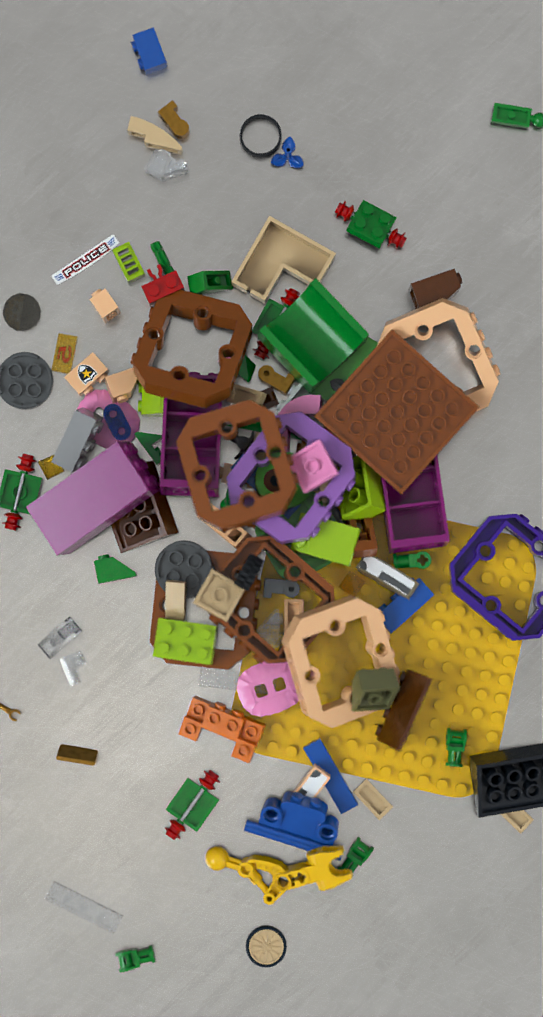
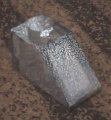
(59, 637)

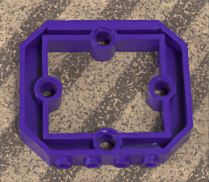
(470, 554)

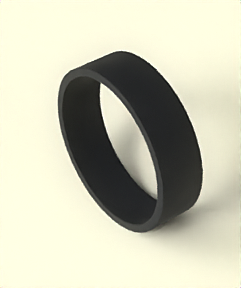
(255, 117)

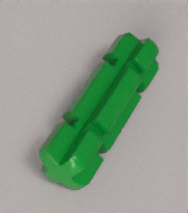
(161, 257)

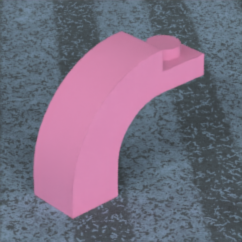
(306, 404)

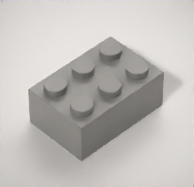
(78, 439)

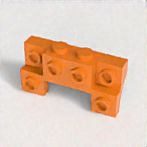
(224, 722)

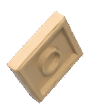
(218, 595)

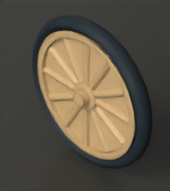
(266, 946)

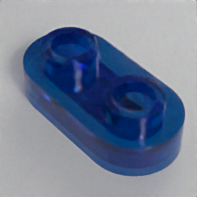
(117, 422)

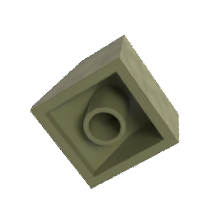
(374, 689)

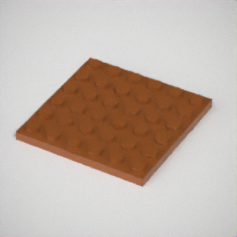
(396, 411)

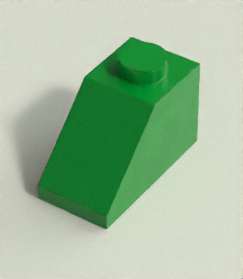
(210, 282)
(111, 569)

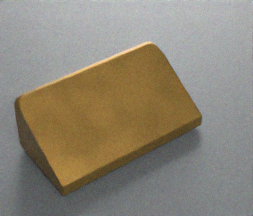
(77, 754)

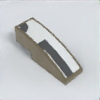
(387, 576)

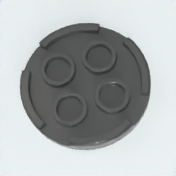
(25, 380)
(183, 562)

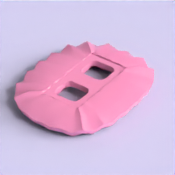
(101, 399)
(275, 700)

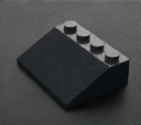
(507, 780)

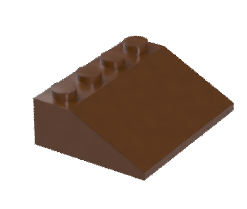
(146, 522)
(403, 709)

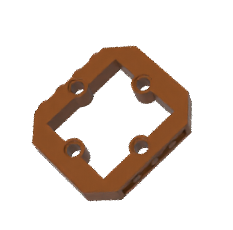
(190, 389)
(213, 424)
(285, 556)
(222, 658)

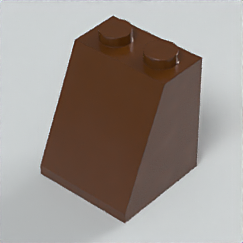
(435, 287)

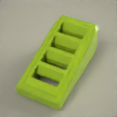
(135, 276)

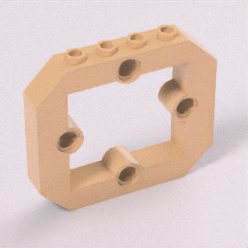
(442, 311)
(319, 620)

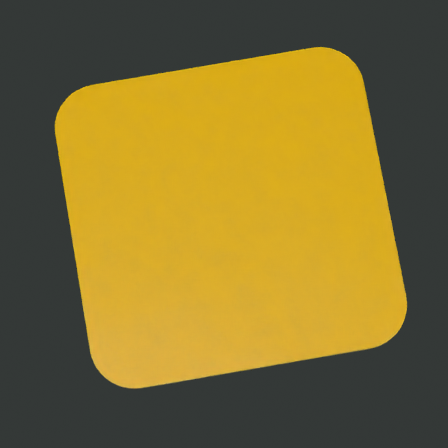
(443, 640)

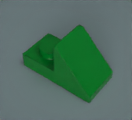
(148, 441)

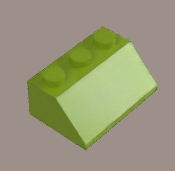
(366, 496)

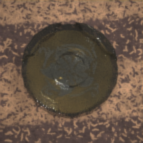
(21, 312)

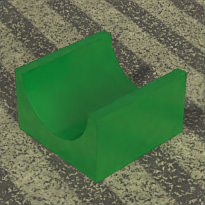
(313, 336)

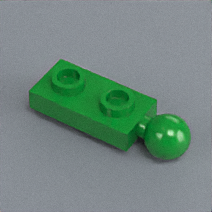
(515, 116)

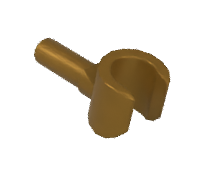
(7, 710)

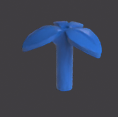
(288, 147)

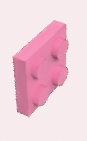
(313, 466)

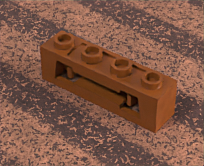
(365, 547)

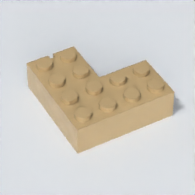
(280, 250)

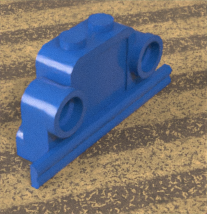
(296, 822)

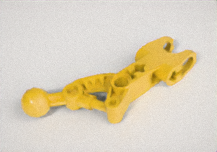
(316, 869)

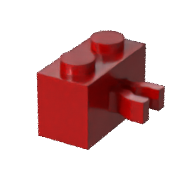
(162, 286)

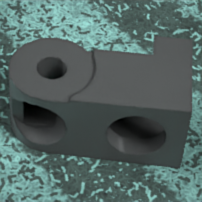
(280, 586)

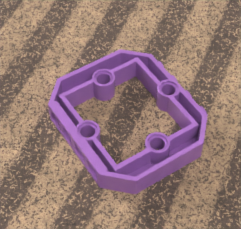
(309, 432)

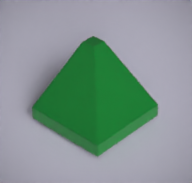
(247, 369)

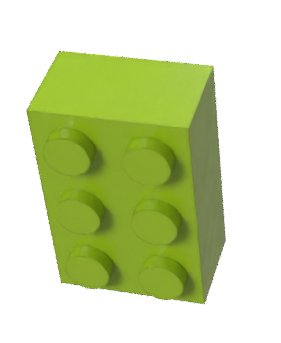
(185, 641)

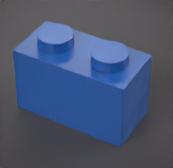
(149, 51)

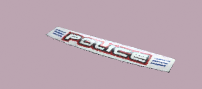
(85, 260)

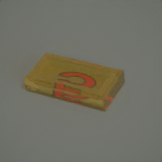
(64, 353)

